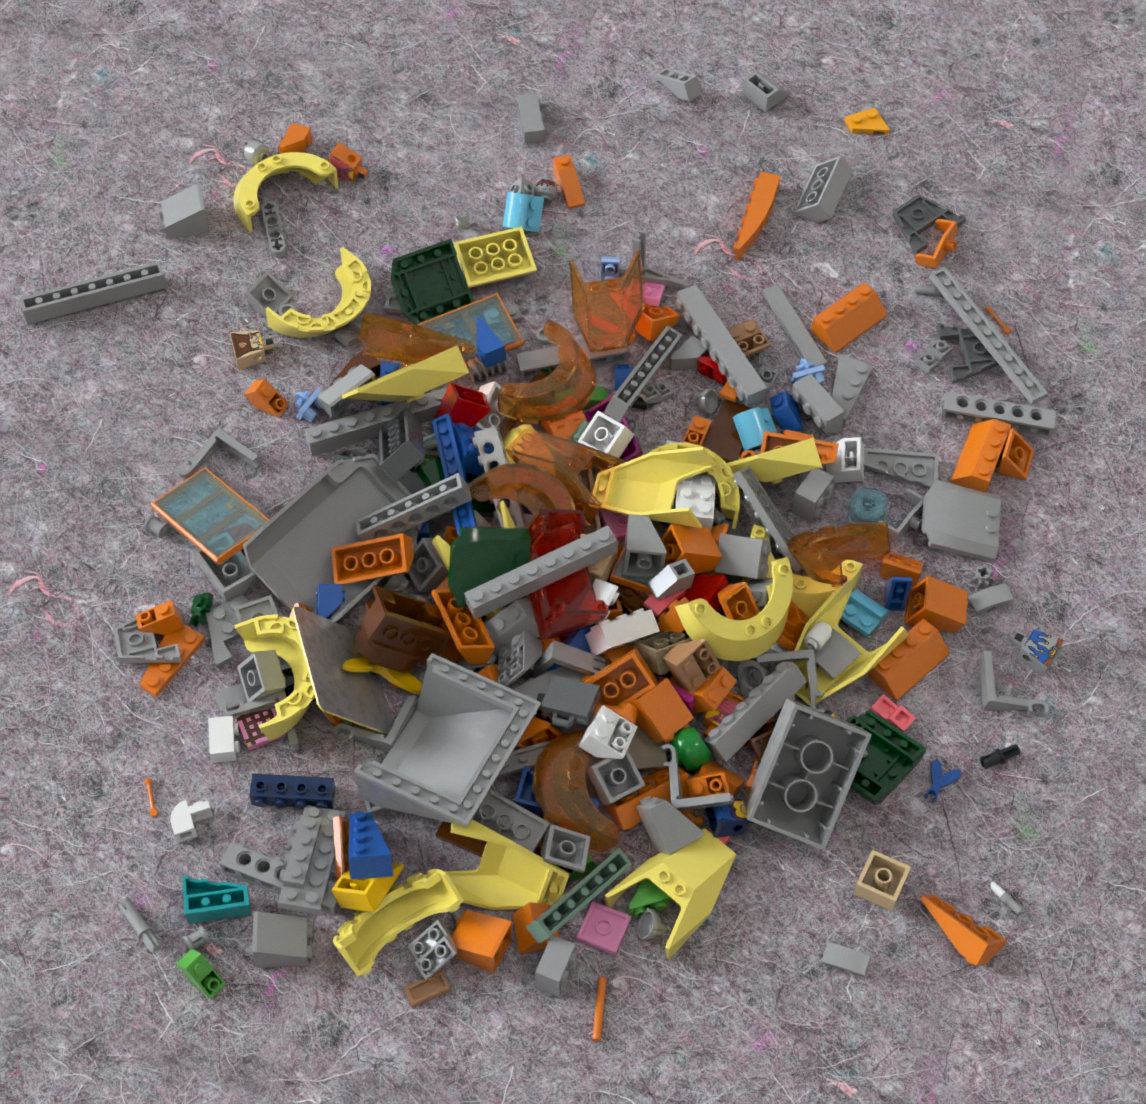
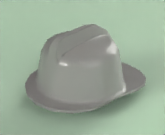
(750, 675)

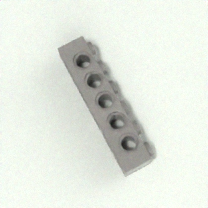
(1023, 418)
(493, 436)
(414, 509)
(232, 865)

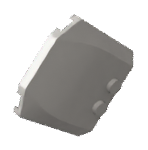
(962, 520)

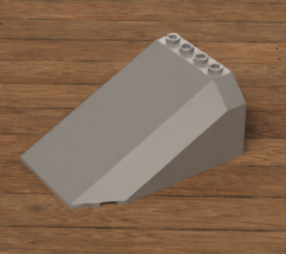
(295, 545)

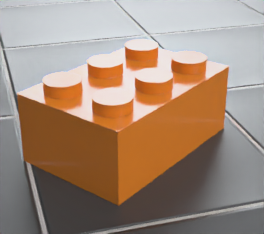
(624, 679)

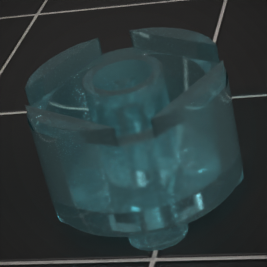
(867, 506)

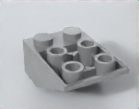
(518, 657)

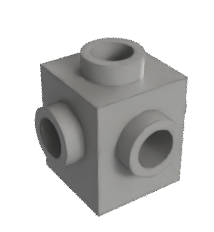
(522, 186)

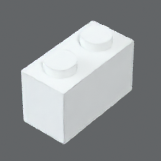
(223, 739)

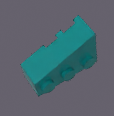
(214, 900)

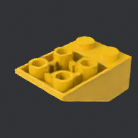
(364, 893)

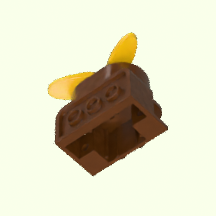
(398, 637)

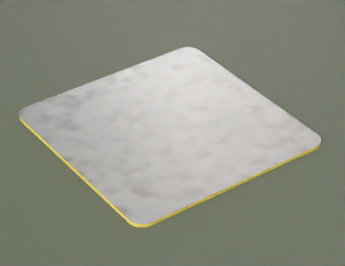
(337, 691)

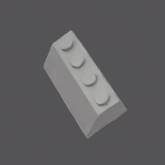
(823, 190)

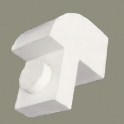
(184, 816)

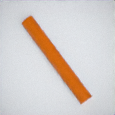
(599, 1009)

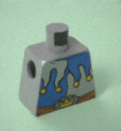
(1038, 649)

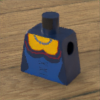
(728, 819)

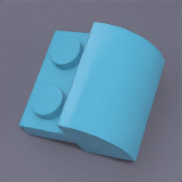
(523, 211)
(752, 425)
(864, 613)

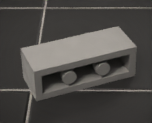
(531, 118)

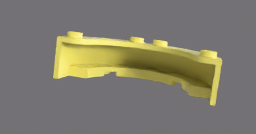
(307, 165)
(355, 295)
(725, 486)
(806, 592)
(281, 634)
(742, 638)
(399, 910)

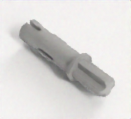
(144, 932)

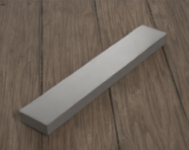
(793, 325)

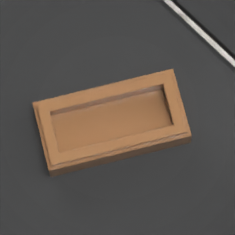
(427, 990)

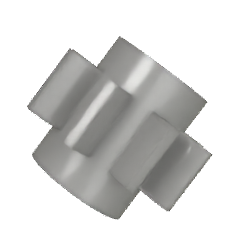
(982, 576)

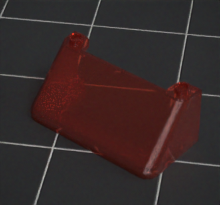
(571, 600)

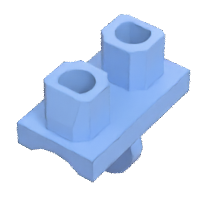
(817, 372)
(306, 411)

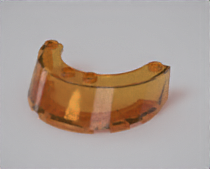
(561, 392)
(523, 484)
(824, 550)
(563, 792)

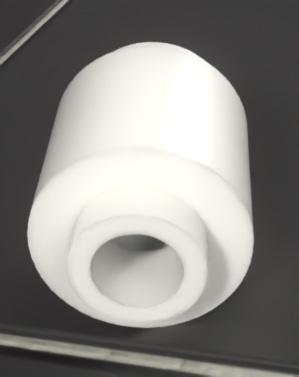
(818, 636)

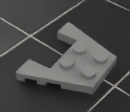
(222, 629)
(141, 647)

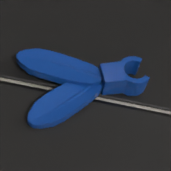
(940, 781)

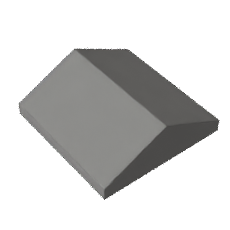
(267, 293)

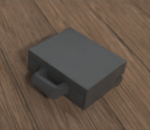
(570, 701)

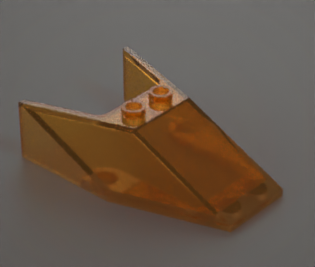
(610, 307)
(405, 341)
(565, 461)

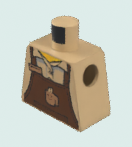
(249, 348)

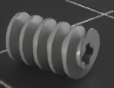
(476, 369)

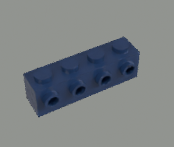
(292, 791)

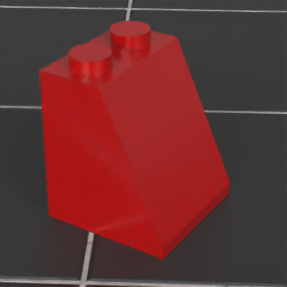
(463, 405)
(707, 588)

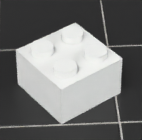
(606, 435)

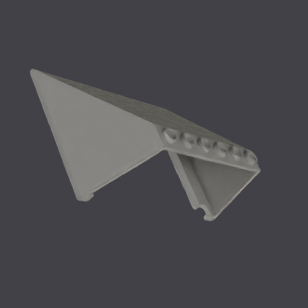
(449, 746)

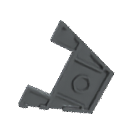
(917, 216)
(974, 353)

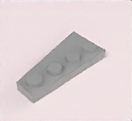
(849, 382)
(904, 465)

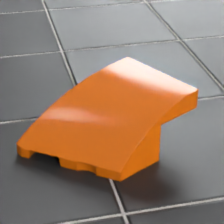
(793, 628)

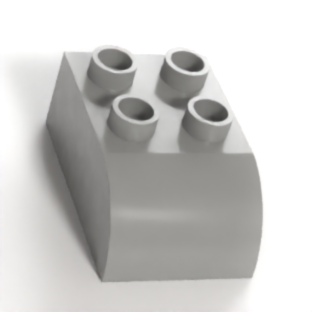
(806, 773)

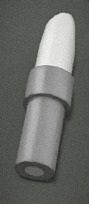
(1006, 898)

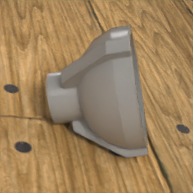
(707, 401)
(395, 582)
(650, 925)

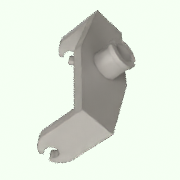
(911, 520)

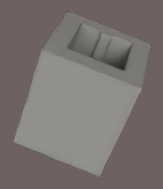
(687, 354)
(672, 579)

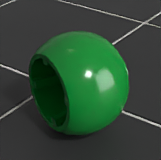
(690, 749)

